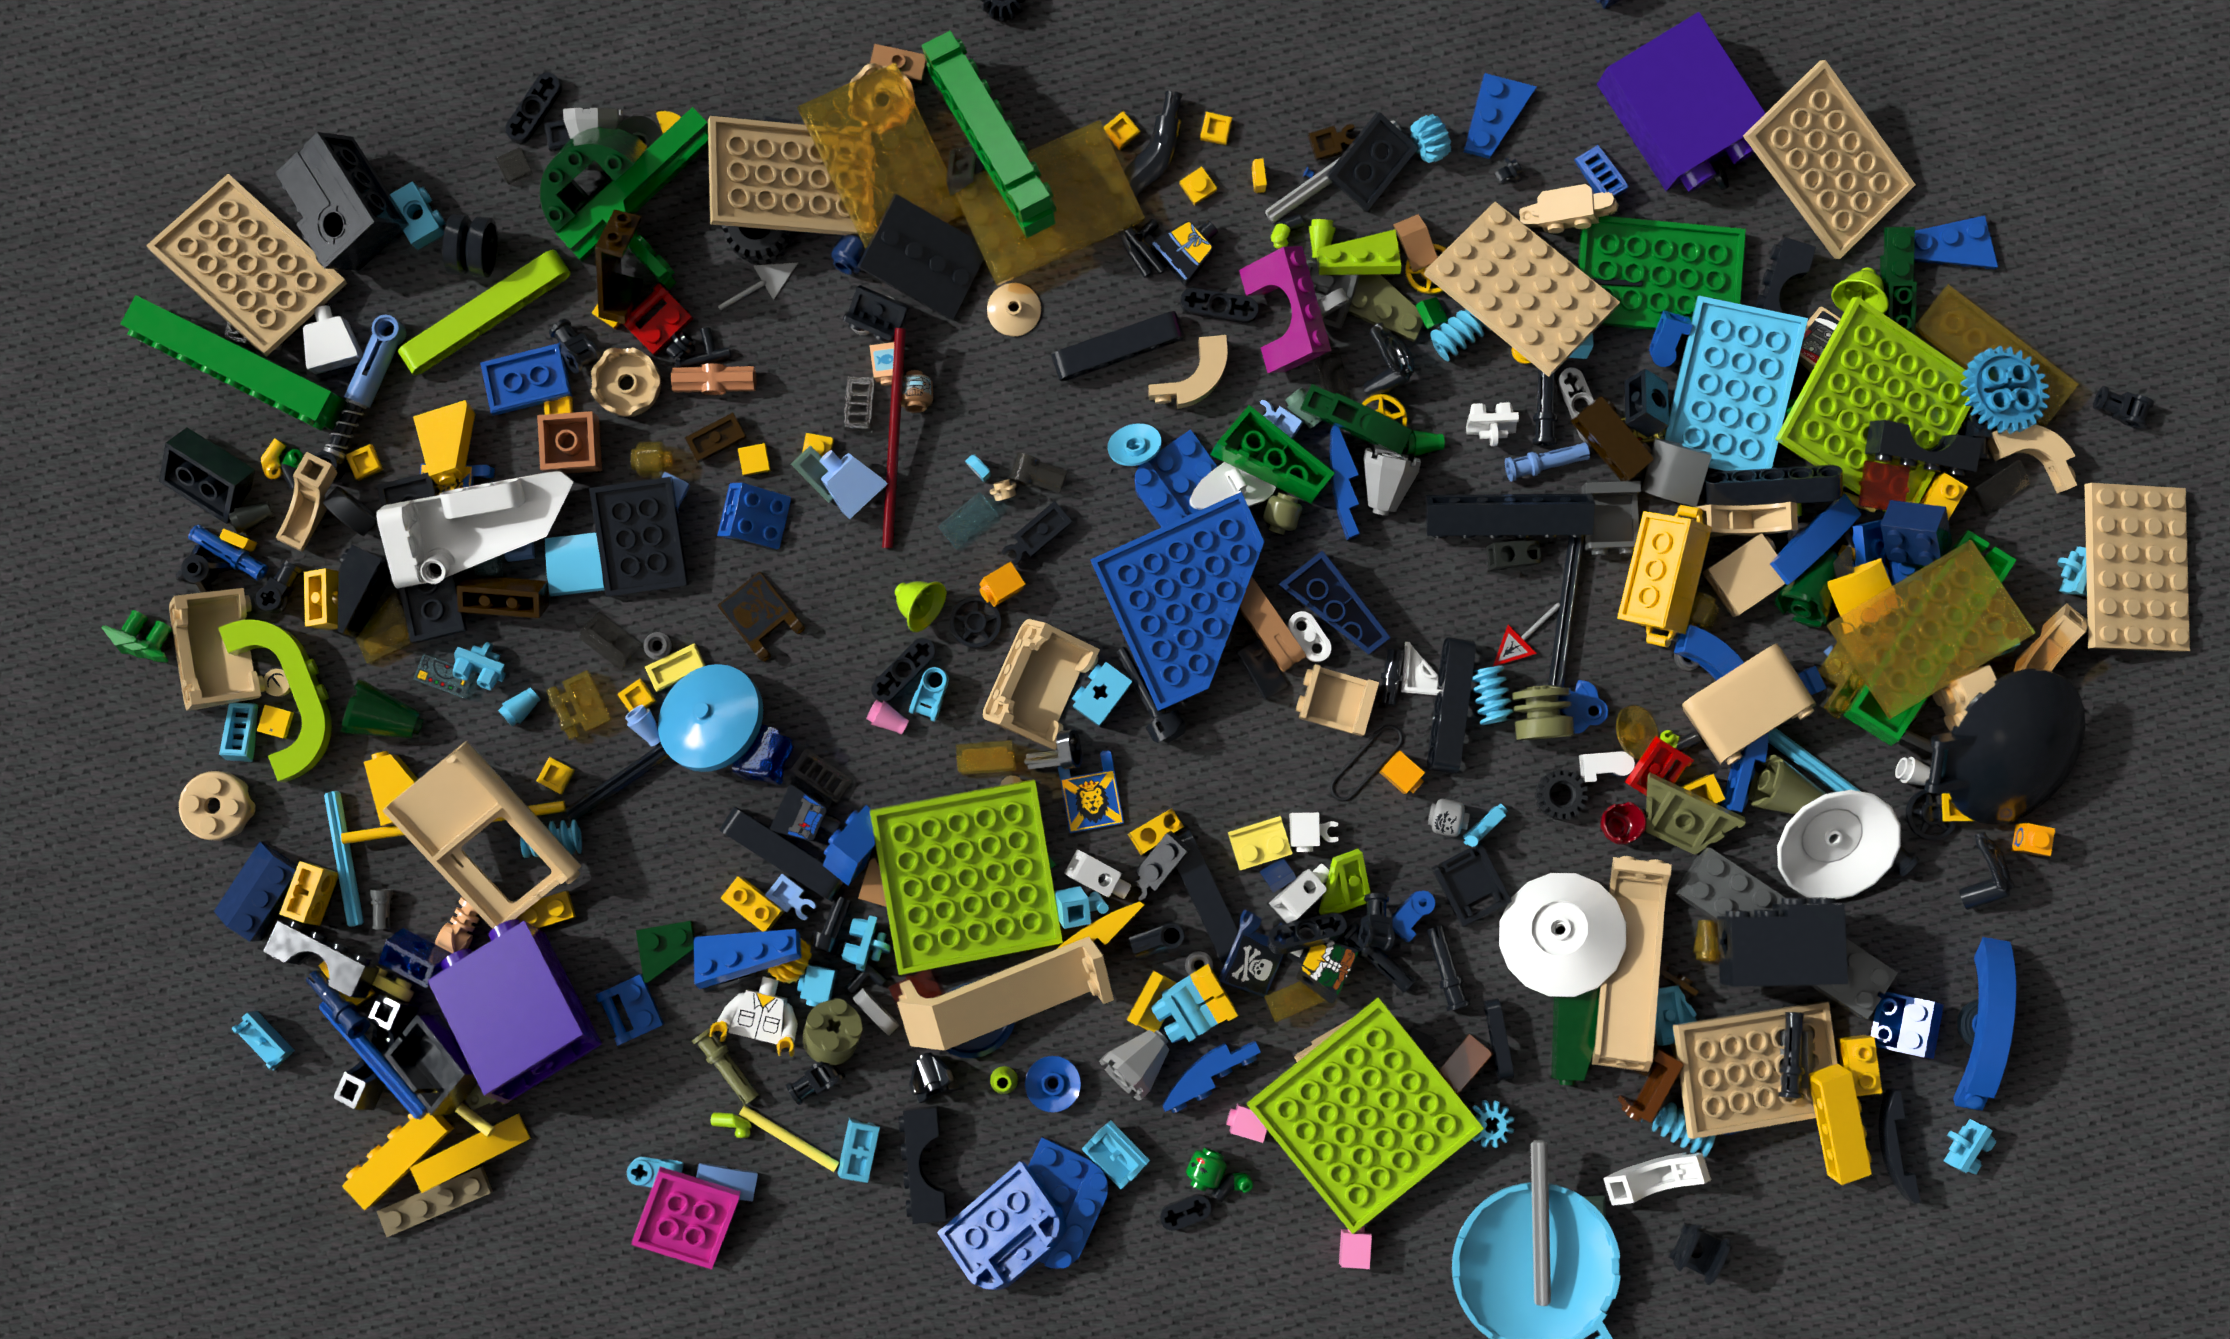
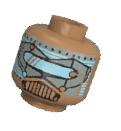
(916, 392)

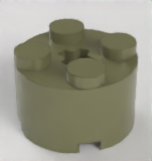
(844, 1033)

